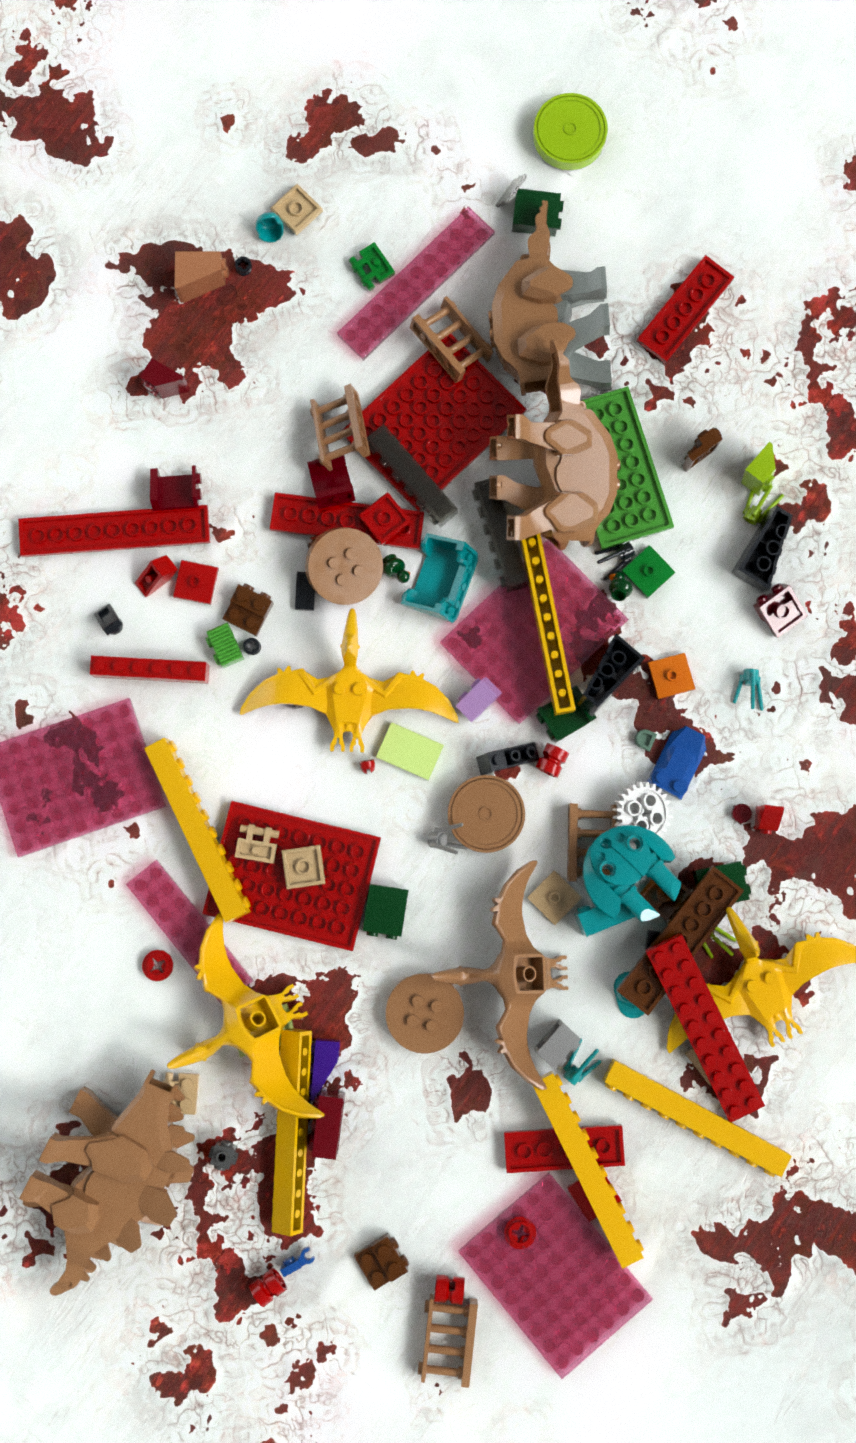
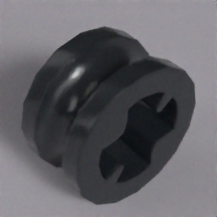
(243, 272)
(254, 651)

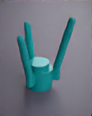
(751, 678)
(575, 1074)

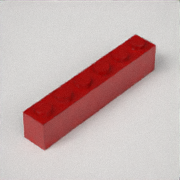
(149, 669)

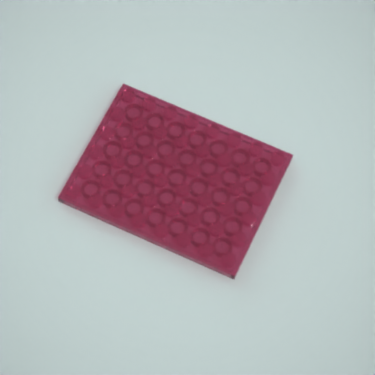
(503, 638)
(76, 778)
(564, 1286)

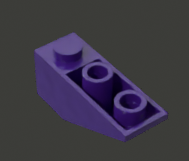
(325, 1059)

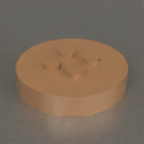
(344, 565)
(490, 813)
(424, 1013)

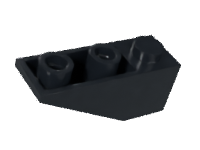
(507, 758)

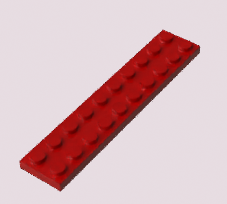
(113, 531)
(705, 1027)

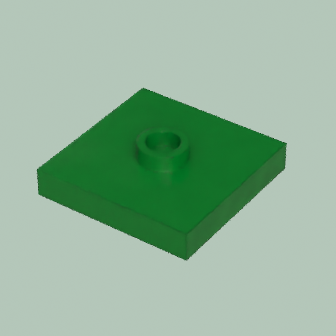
(648, 571)

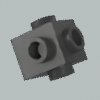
(228, 1149)

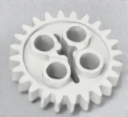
(641, 811)

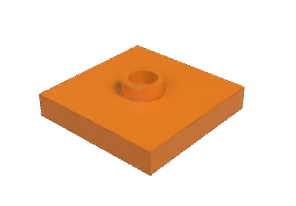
(671, 676)

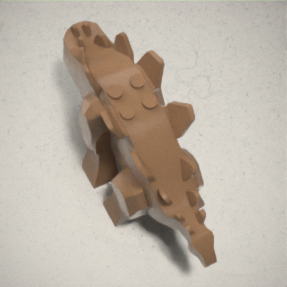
(124, 1176)

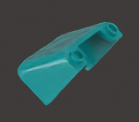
(443, 578)

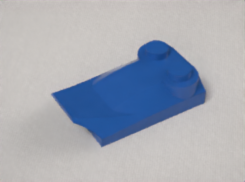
(678, 762)

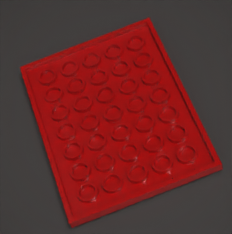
(438, 419)
(314, 913)

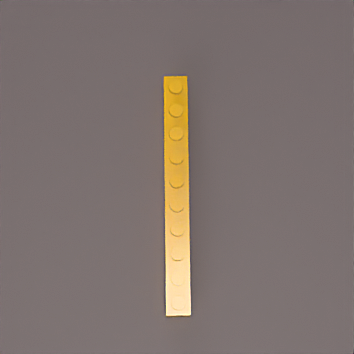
(547, 625)
(197, 830)
(701, 1120)
(292, 1137)
(588, 1171)

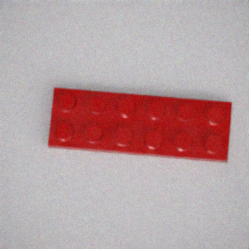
(685, 309)
(542, 1150)

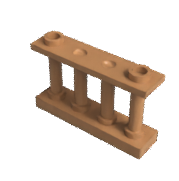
(443, 354)
(356, 429)
(576, 832)
(465, 1352)

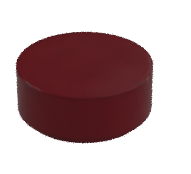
(741, 813)

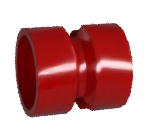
(552, 760)
(266, 1288)
(442, 1291)

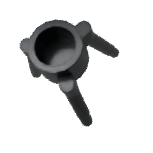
(622, 551)

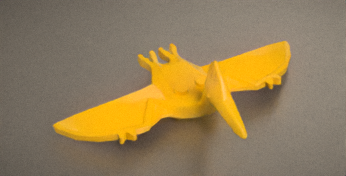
(349, 695)
(766, 985)
(249, 1024)

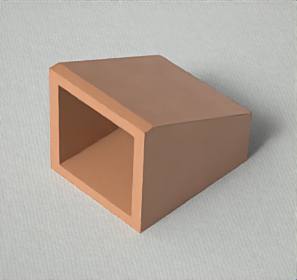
(199, 273)

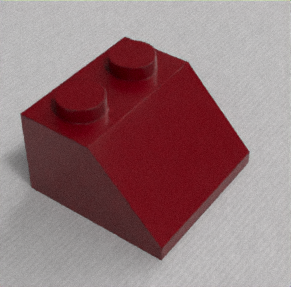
(163, 381)

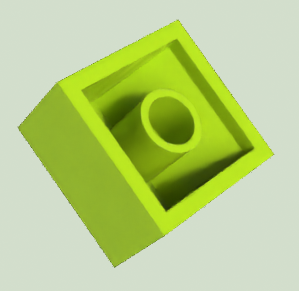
(760, 472)

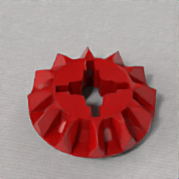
(149, 963)
(529, 1229)

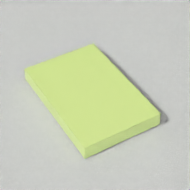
(409, 751)

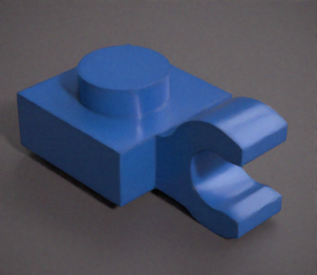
(293, 1264)

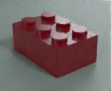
(327, 1128)

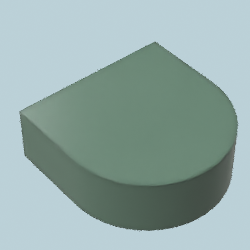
(644, 739)

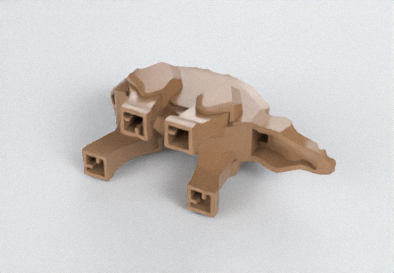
(571, 460)

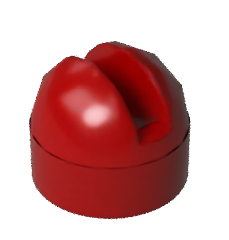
(367, 764)

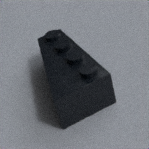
(762, 553)
(611, 673)

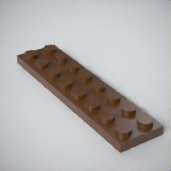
(695, 921)

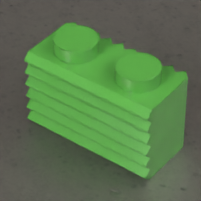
(224, 645)

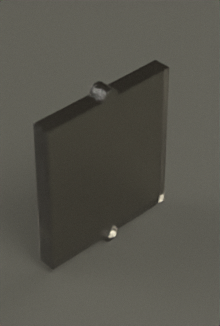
(511, 190)

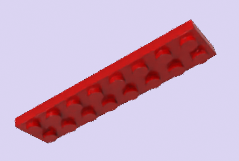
(301, 516)

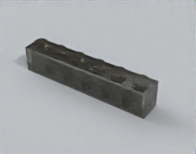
(412, 476)
(506, 551)

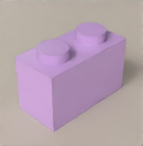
(478, 699)

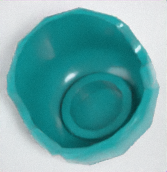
(269, 227)

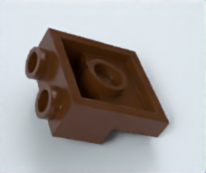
(704, 446)
(248, 609)
(661, 902)
(382, 1261)

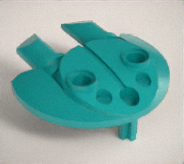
(626, 869)

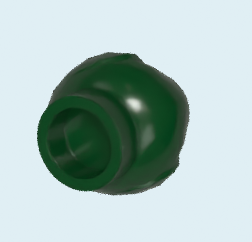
(395, 566)
(619, 586)

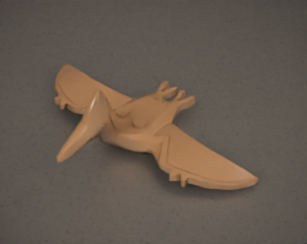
(517, 974)

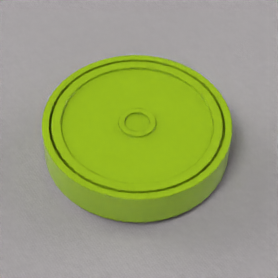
(570, 131)

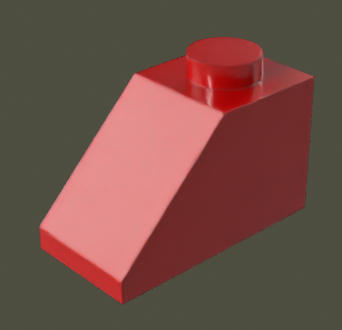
(156, 575)
(768, 818)

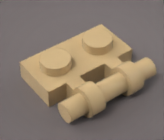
(257, 850)
(189, 1086)

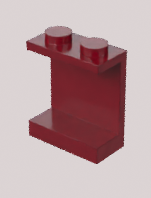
(331, 486)
(175, 491)

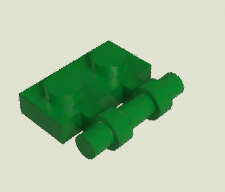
(377, 264)

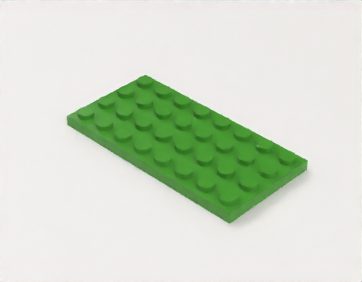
(640, 501)

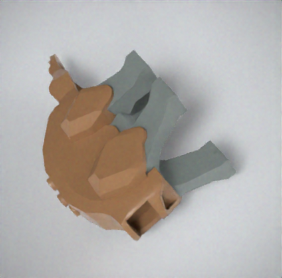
(536, 307)

